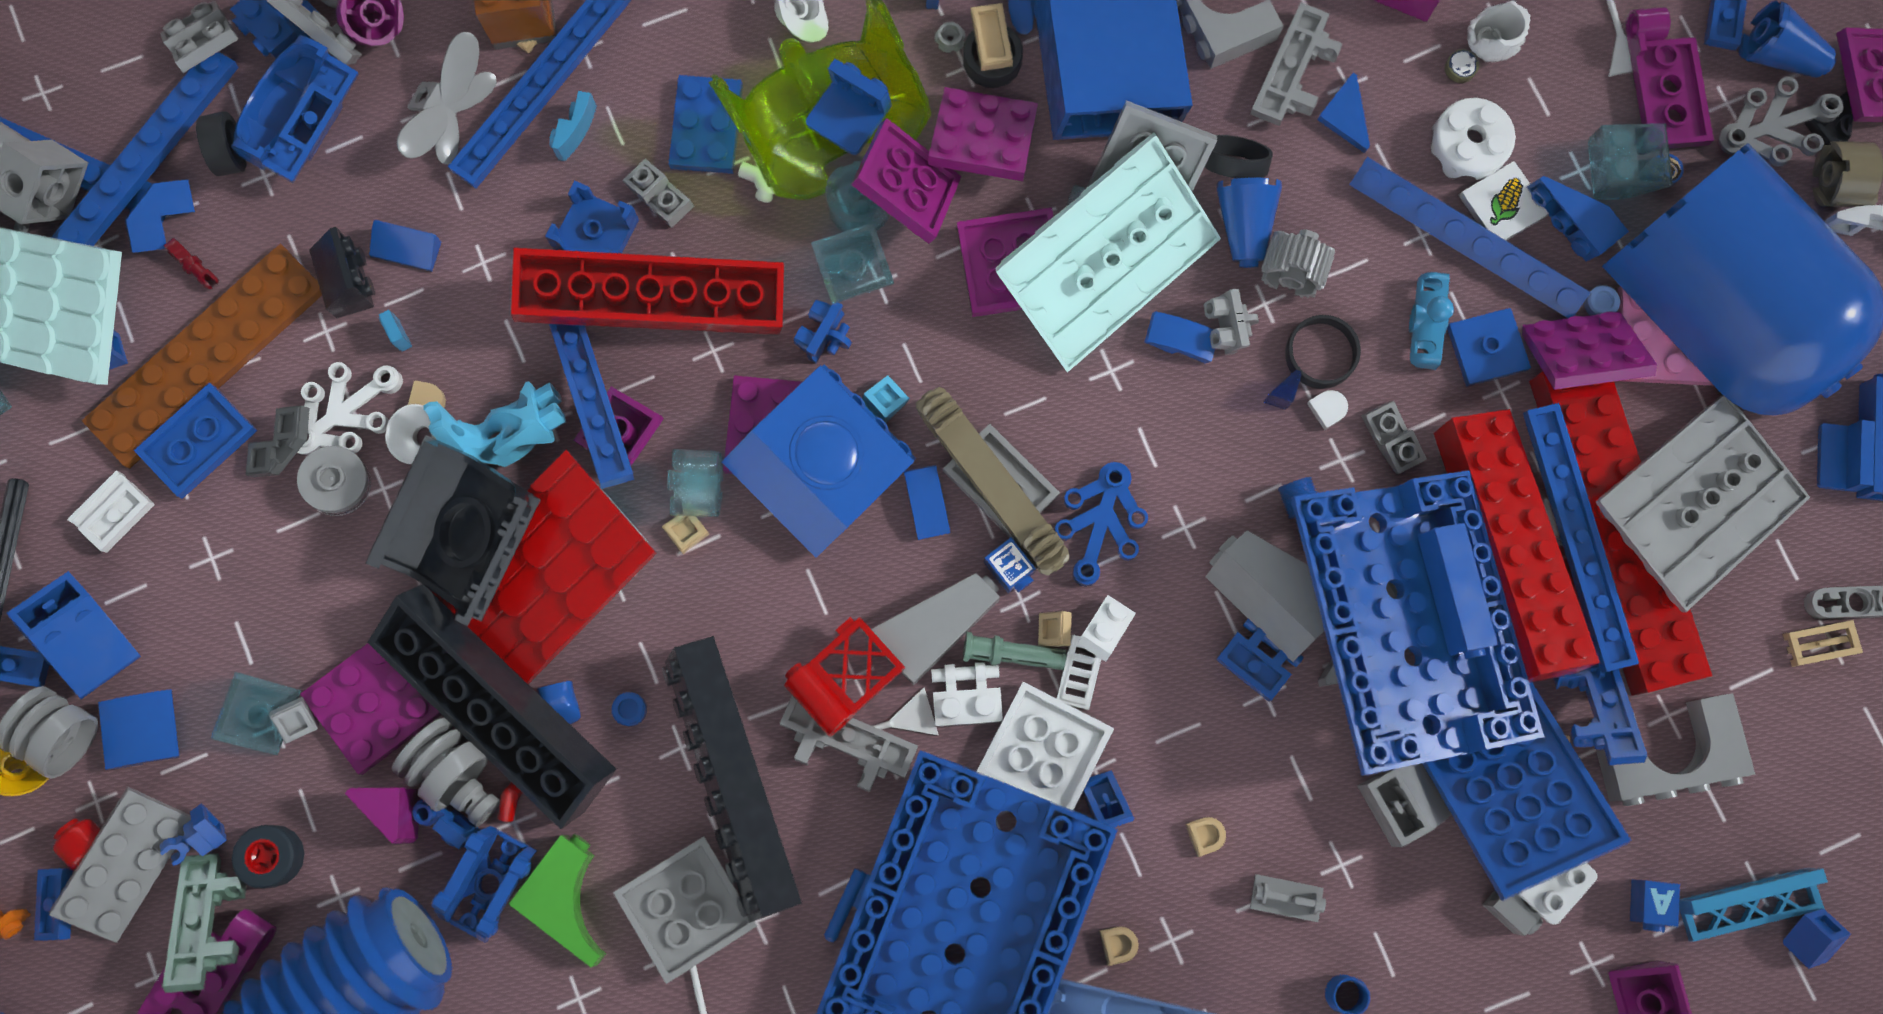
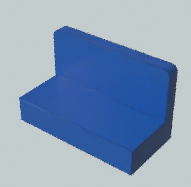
(1846, 456)

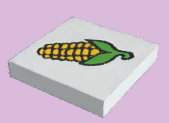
(1503, 202)

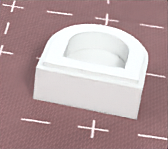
(1328, 408)

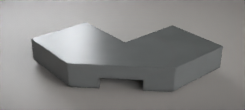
(290, 434)

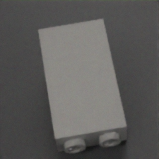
(1269, 590)

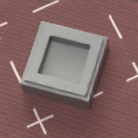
(293, 720)

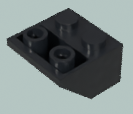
(341, 274)

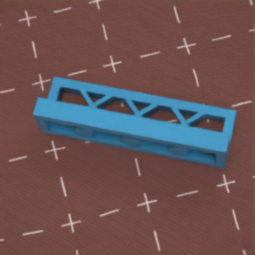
(1752, 893)

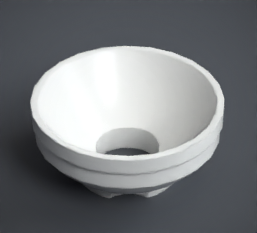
(403, 431)

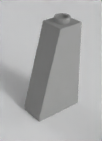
(935, 625)

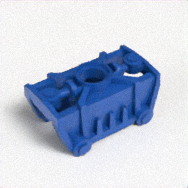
(468, 878)

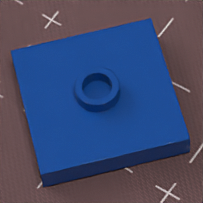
(1488, 347)

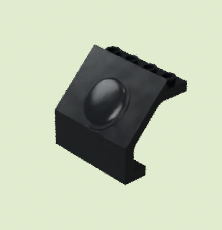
(454, 527)

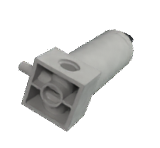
(37, 179)

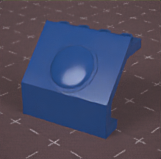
(819, 459)

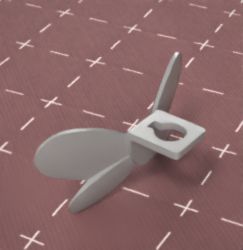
(454, 93)

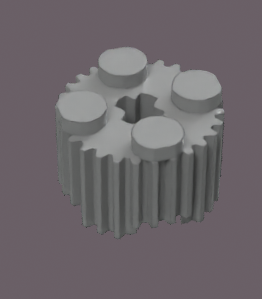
(1297, 262)

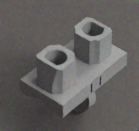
(1233, 322)

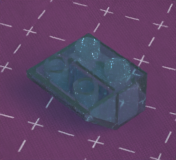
(1629, 160)

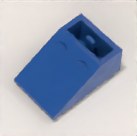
(73, 635)

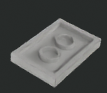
(1028, 478)

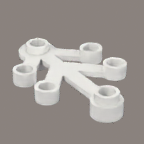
(340, 412)

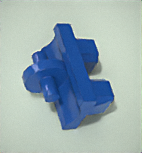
(829, 318)

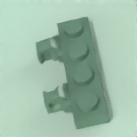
(190, 942)

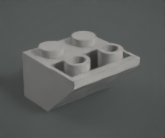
(1404, 803)

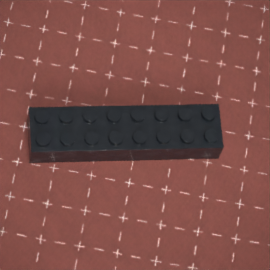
(491, 705)
(731, 780)

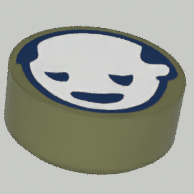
(1461, 66)

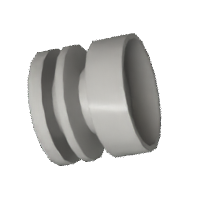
(47, 732)
(439, 763)

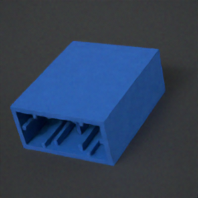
(1109, 54)

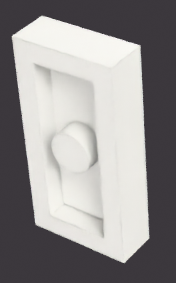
(1106, 628)

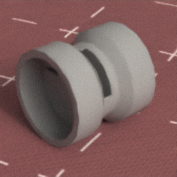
(475, 802)

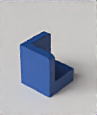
(1816, 938)

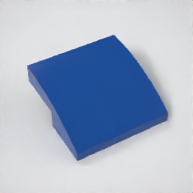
(138, 729)

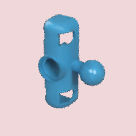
(1430, 320)

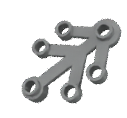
(1776, 125)

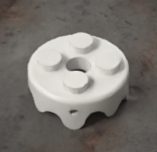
(1461, 155)

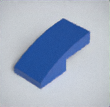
(1181, 336)
(927, 502)

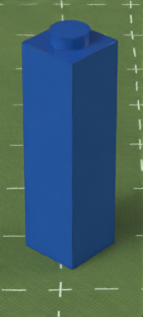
(1872, 410)
(1457, 590)

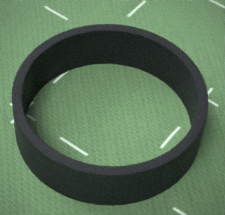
(1257, 153)
(1342, 326)

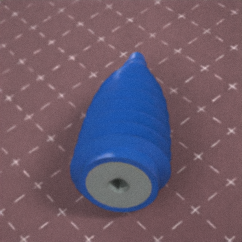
(368, 961)

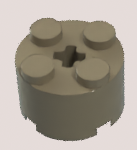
(1848, 174)

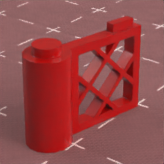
(822, 695)

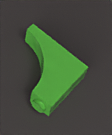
(553, 897)

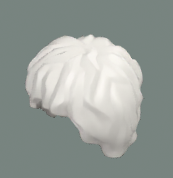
(1499, 31)

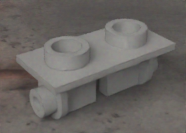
(1287, 898)

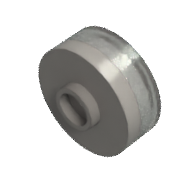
(333, 480)

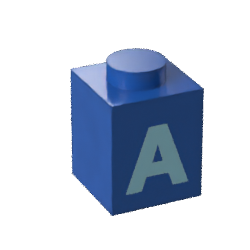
(1654, 904)

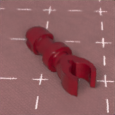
(190, 264)

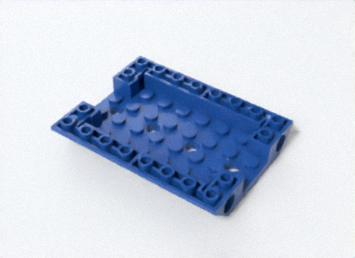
(1469, 701)
(924, 900)

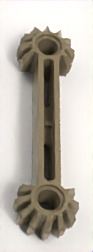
(992, 481)

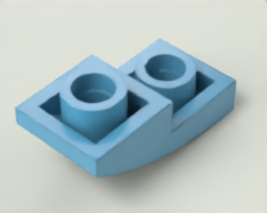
(571, 132)

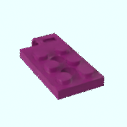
(1673, 60)
(252, 938)

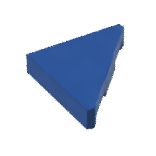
(1346, 115)

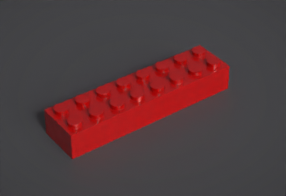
(647, 291)
(1525, 550)

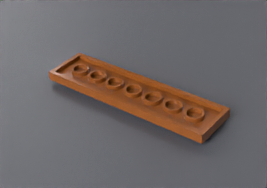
(205, 352)

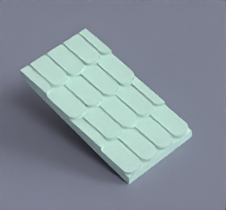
(1108, 252)
(57, 305)

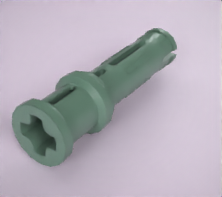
(997, 651)

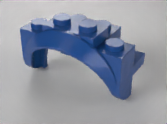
(292, 108)

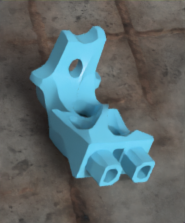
(520, 426)

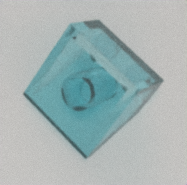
(852, 263)

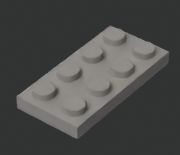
(120, 866)

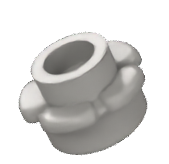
(946, 30)

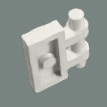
(967, 706)

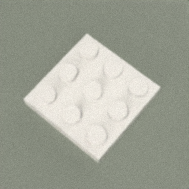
(1046, 747)

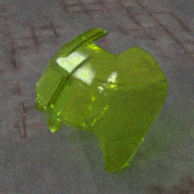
(777, 107)

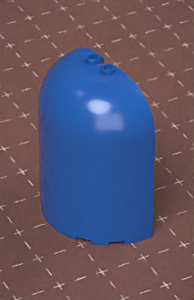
(1755, 288)

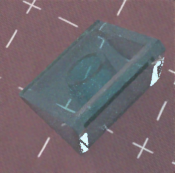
(246, 711)

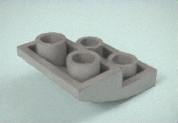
(198, 35)

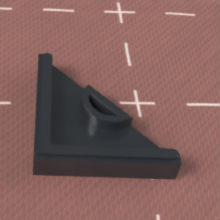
(1838, 129)

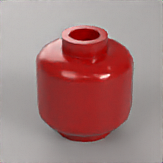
(75, 840)

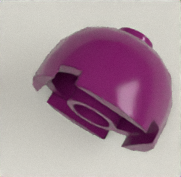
(370, 21)

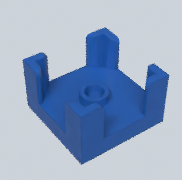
(593, 224)

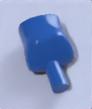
(562, 699)

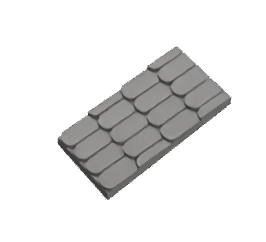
(1702, 502)

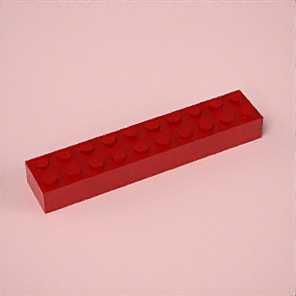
(1606, 452)

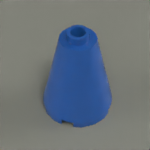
(1786, 42)
(1249, 217)

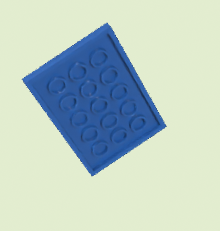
(1527, 807)

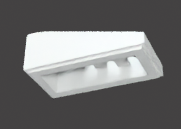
(1075, 701)

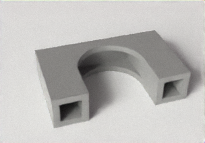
(1229, 36)
(1718, 756)

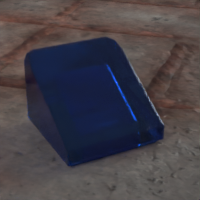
(1284, 393)

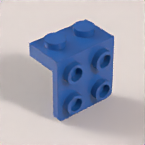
(849, 107)

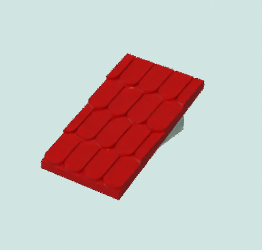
(563, 571)

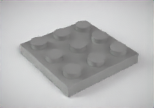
(1185, 144)
(684, 909)

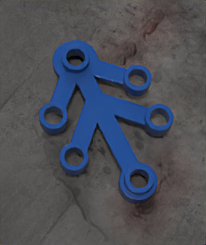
(1103, 518)

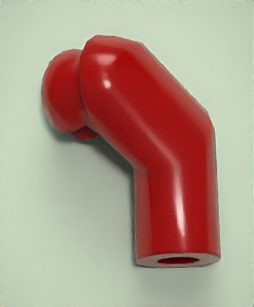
(508, 803)

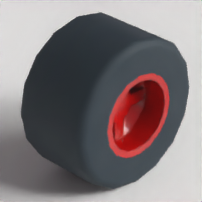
(254, 857)

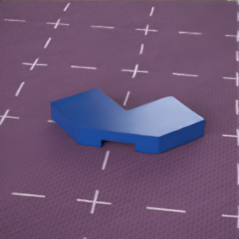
(145, 222)

